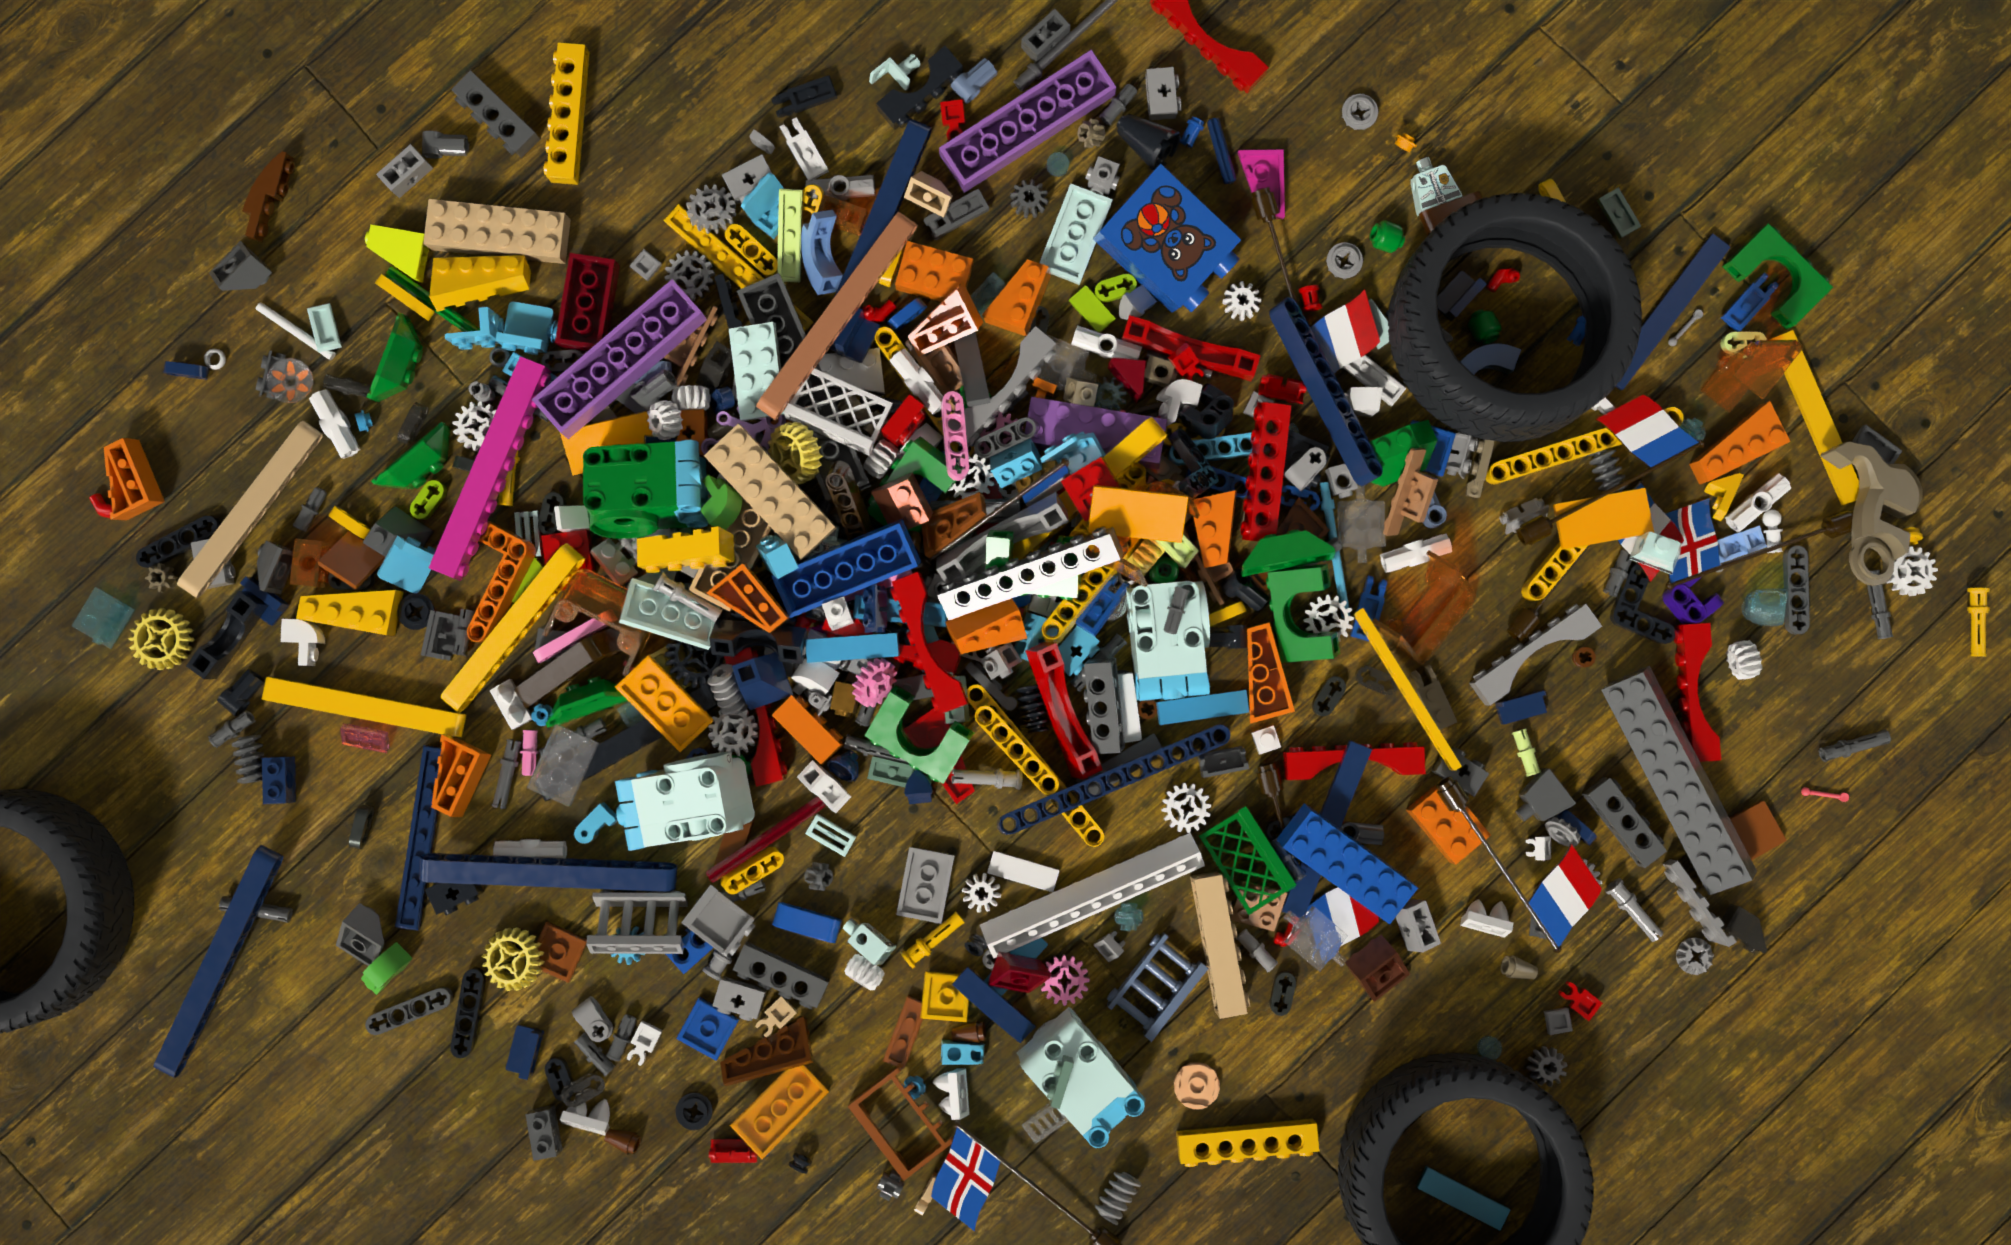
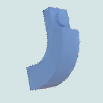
(817, 254)
(1492, 356)

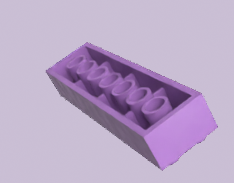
(1027, 121)
(619, 359)

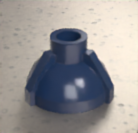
(844, 766)

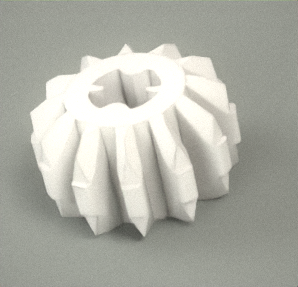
(1233, 299)
(691, 397)
(665, 420)
(881, 458)
(1744, 659)
(975, 896)
(864, 972)

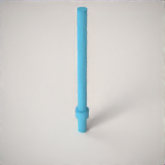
(1327, 506)

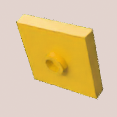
(942, 999)

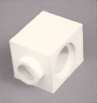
(837, 613)

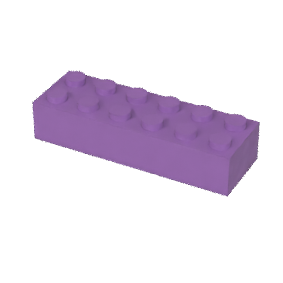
(1110, 427)

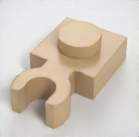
(778, 1013)
(926, 1196)

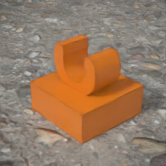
(1044, 388)

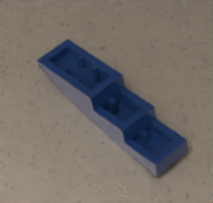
(993, 1004)

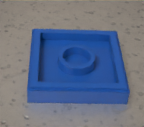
(1441, 451)
(707, 1029)

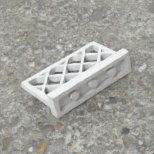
(833, 429)

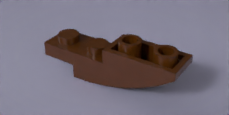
(269, 186)

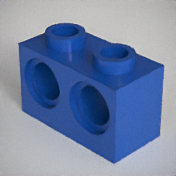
(695, 949)

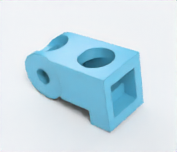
(589, 827)
(961, 1053)

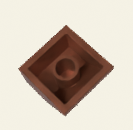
(903, 501)
(1377, 967)

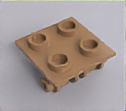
(1264, 917)

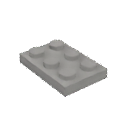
(925, 885)

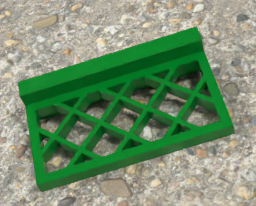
(1266, 853)

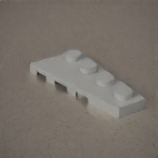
(1697, 903)

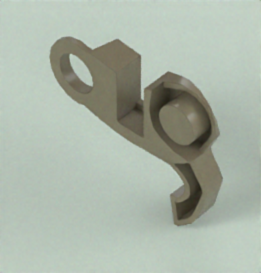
(1881, 488)

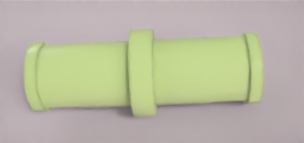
(1526, 752)

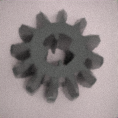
(1026, 190)

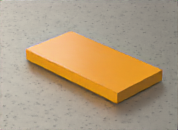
(615, 431)
(1138, 513)
(1605, 520)
(664, 703)
(779, 1109)

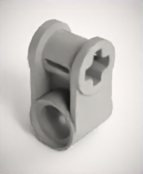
(1303, 471)
(591, 1017)

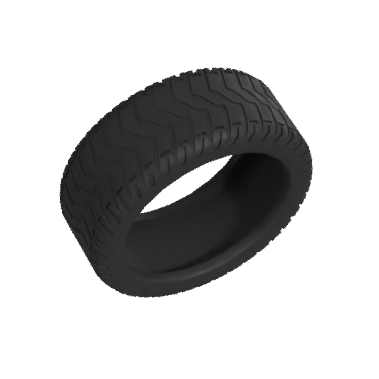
(1579, 253)
(97, 898)
(1401, 1096)

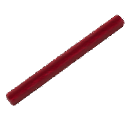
(765, 839)

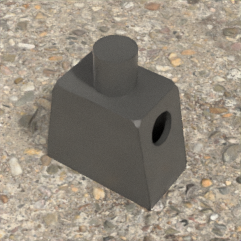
(1543, 797)

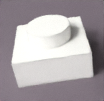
(1266, 740)

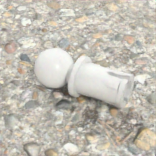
(1772, 519)

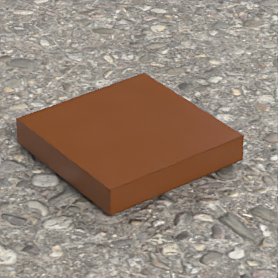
(351, 560)
(1757, 829)
(562, 951)

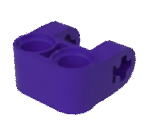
(1690, 601)

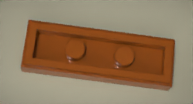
(904, 1033)

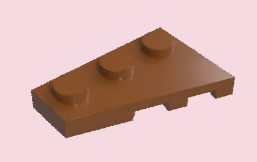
(951, 522)

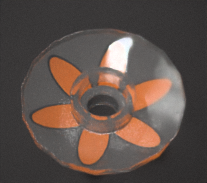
(281, 373)

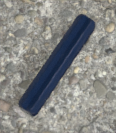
(1221, 150)

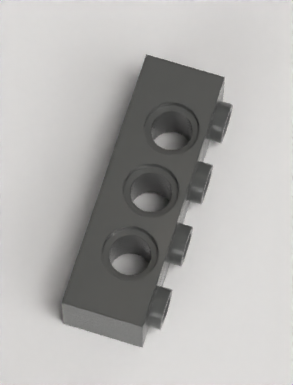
(472, 87)
(1106, 671)
(1598, 798)
(745, 969)

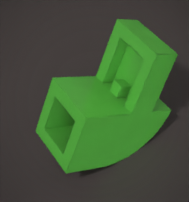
(723, 505)
(385, 968)

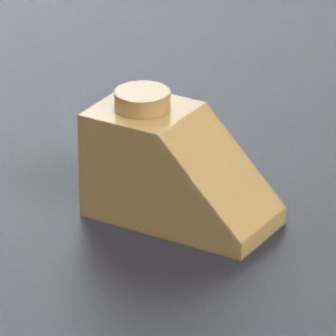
(928, 193)

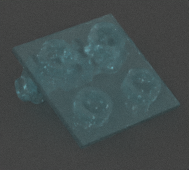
(103, 618)

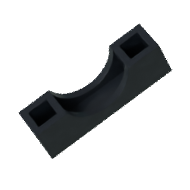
(899, 106)
(241, 617)
(732, 636)

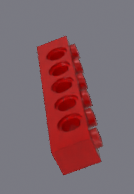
(1274, 462)

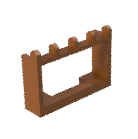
(894, 1157)

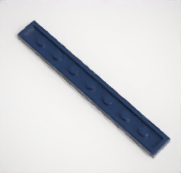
(1675, 301)
(1334, 810)
(420, 842)

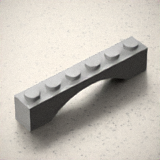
(1034, 353)
(1033, 520)
(1497, 680)

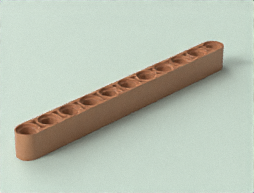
(836, 316)

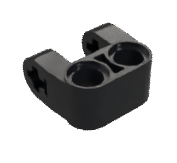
(1213, 418)

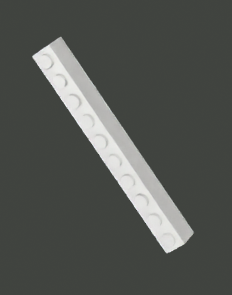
(1092, 895)

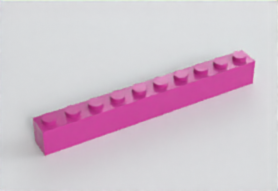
(490, 470)

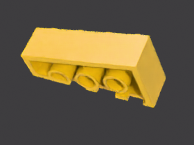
(474, 278)
(685, 549)
(359, 611)

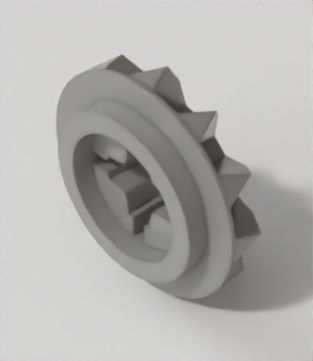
(1366, 104)
(1355, 259)
(1562, 832)
(1684, 956)

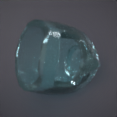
(1766, 606)

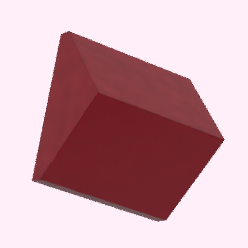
(1130, 373)
(1018, 972)

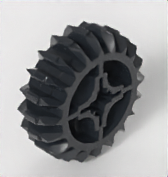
(699, 664)

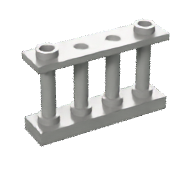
(647, 942)

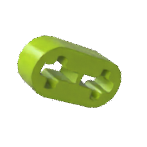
(1114, 283)
(424, 495)

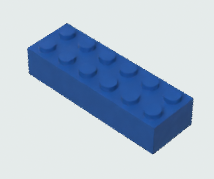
(848, 568)
(1346, 863)

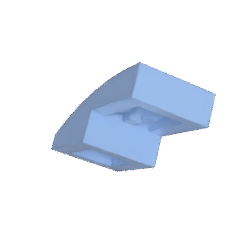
(1741, 544)

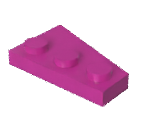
(1265, 170)

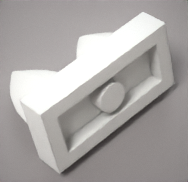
(510, 704)
(1496, 923)
(956, 1084)
(596, 1122)

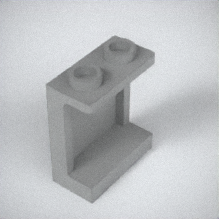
(719, 921)

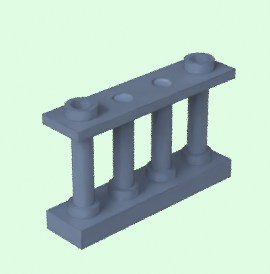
(1165, 1007)

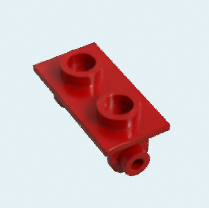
(1272, 387)
(731, 1151)

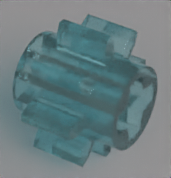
(1693, 428)
(1128, 916)

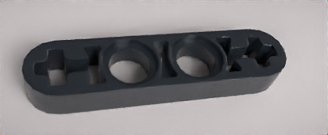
(177, 539)
(466, 1012)

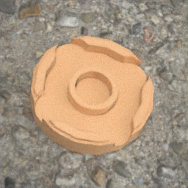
(1196, 1085)

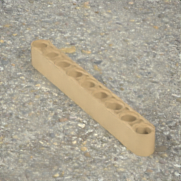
(249, 509)

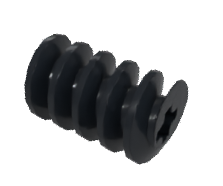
(1032, 709)

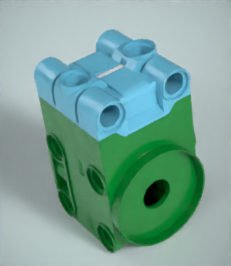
(644, 488)

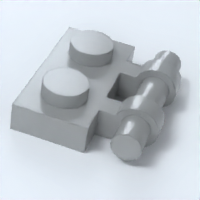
(614, 562)

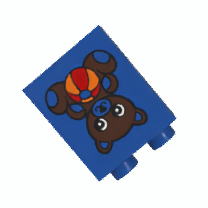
(1169, 241)

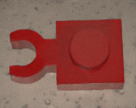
(952, 116)
(1185, 362)
(1582, 1001)

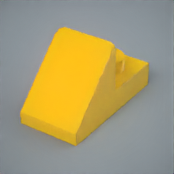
(1725, 491)

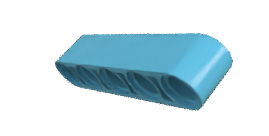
(1213, 452)

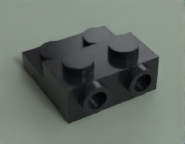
(1296, 447)

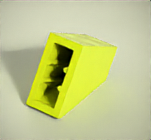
(400, 248)

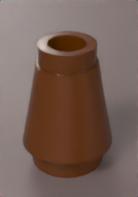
(971, 1032)
(623, 1140)

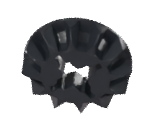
(405, 611)
(684, 1115)

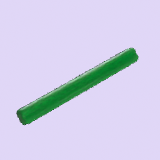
(423, 296)

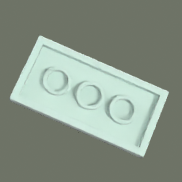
(1073, 233)
(755, 365)
(660, 615)

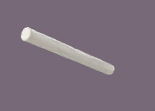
(290, 327)

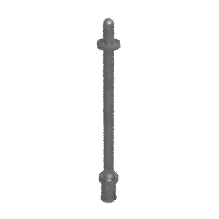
(1034, 70)

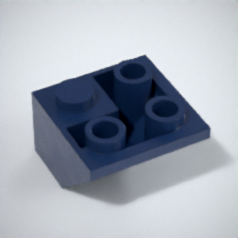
(762, 680)

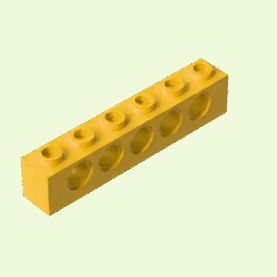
(565, 56)
(1189, 1139)

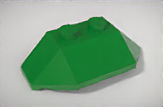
(398, 361)
(1395, 446)
(418, 462)
(1286, 551)
(585, 700)

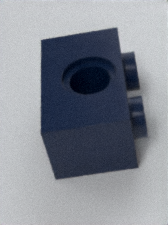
(278, 780)

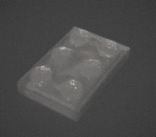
(562, 765)

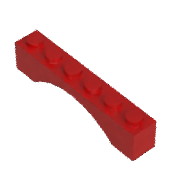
(1240, 66)
(1211, 356)
(912, 597)
(1692, 646)
(944, 652)
(1049, 675)
(767, 762)
(1306, 764)

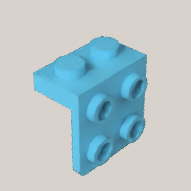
(763, 204)
(489, 326)
(526, 328)
(1078, 449)
(407, 564)

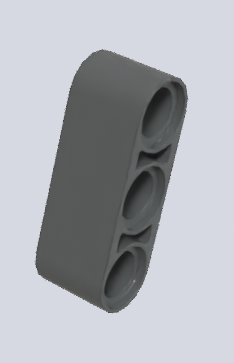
(996, 442)

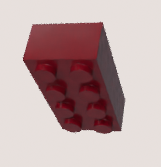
(587, 301)

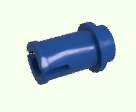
(1192, 131)

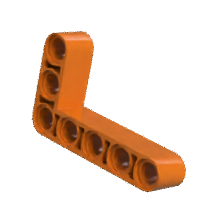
(501, 578)

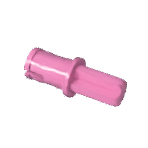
(529, 752)

